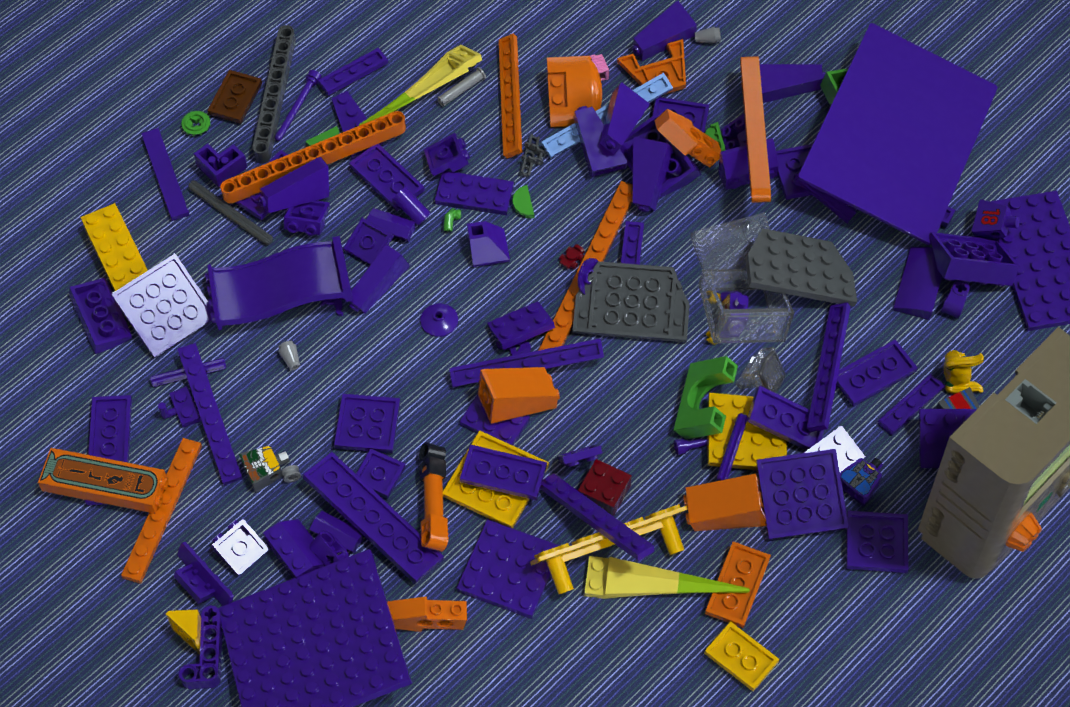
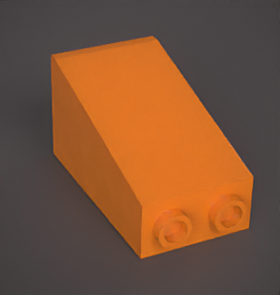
(516, 392)
(725, 504)

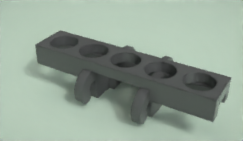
(534, 150)

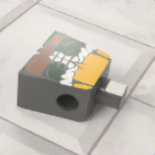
(263, 466)

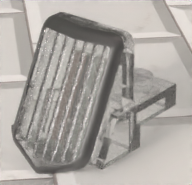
(763, 371)

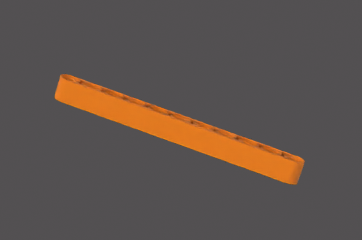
(755, 130)
(328, 149)

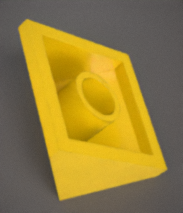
(187, 625)

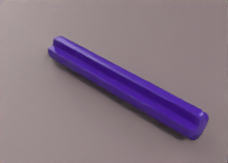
(179, 374)
(732, 447)

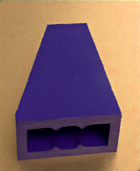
(668, 27)
(789, 80)
(622, 116)
(597, 156)
(649, 171)
(297, 187)
(378, 279)

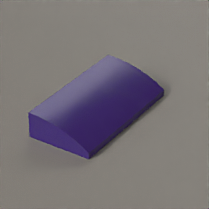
(918, 284)
(99, 315)

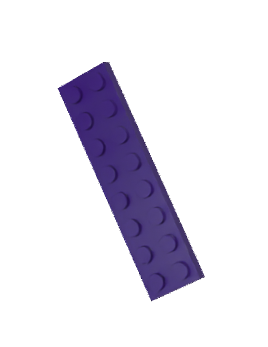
(372, 517)

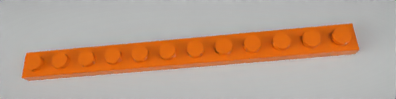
(598, 249)

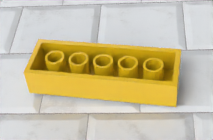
(114, 246)

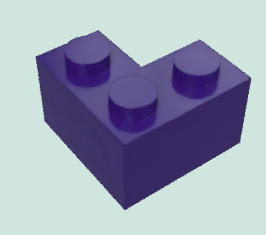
(220, 166)

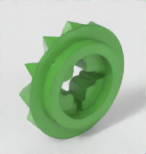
(195, 117)

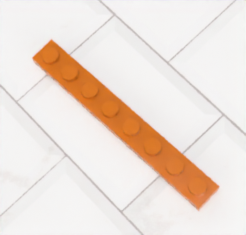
(510, 96)
(156, 523)

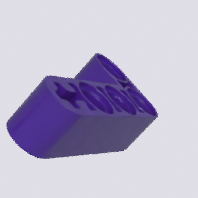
(207, 647)

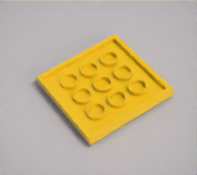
(754, 442)
(489, 503)

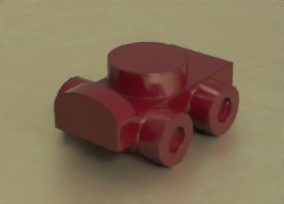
(572, 255)

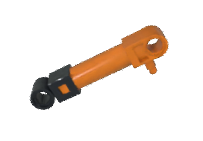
(433, 472)

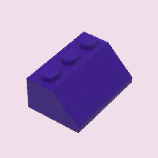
(735, 169)
(291, 546)

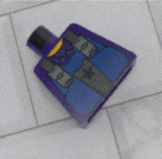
(861, 479)

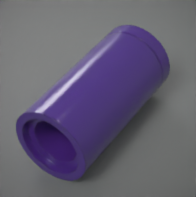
(411, 206)

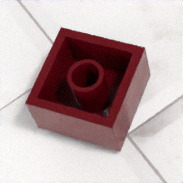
(606, 486)

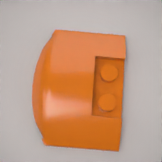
(572, 84)

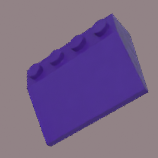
(680, 169)
(973, 259)

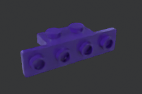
(199, 579)

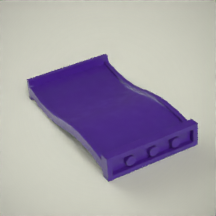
(278, 283)

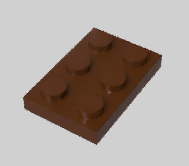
(235, 96)

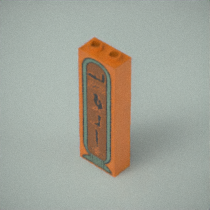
(103, 480)

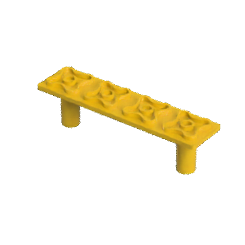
(559, 555)

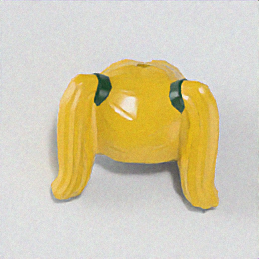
(958, 372)

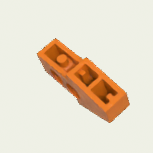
(688, 138)
(421, 614)

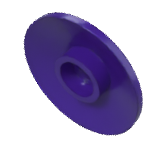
(585, 270)
(439, 326)

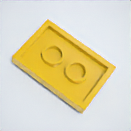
(741, 656)

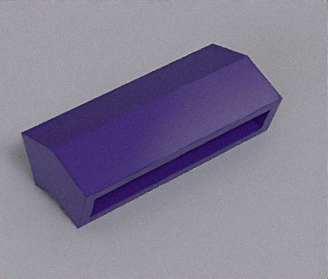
(396, 225)
(345, 534)

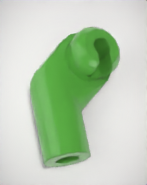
(449, 218)

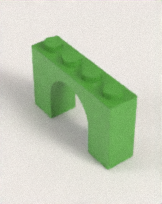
(702, 377)

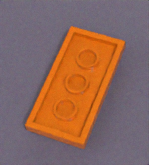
(741, 568)

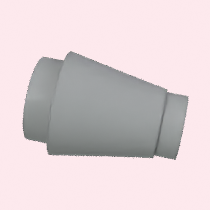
(708, 35)
(289, 354)

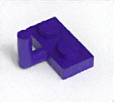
(183, 407)

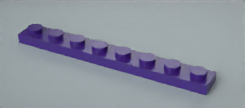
(543, 358)
(828, 367)
(209, 414)
(597, 517)

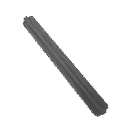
(230, 212)

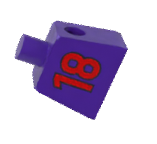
(993, 220)

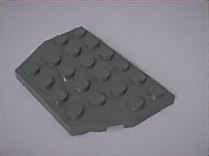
(800, 267)
(632, 303)

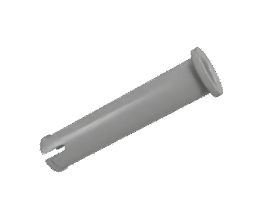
(461, 87)

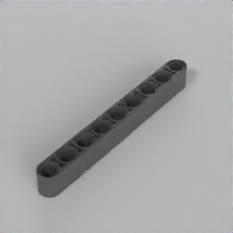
(274, 94)

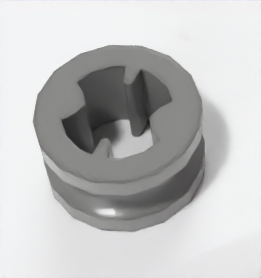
(291, 473)

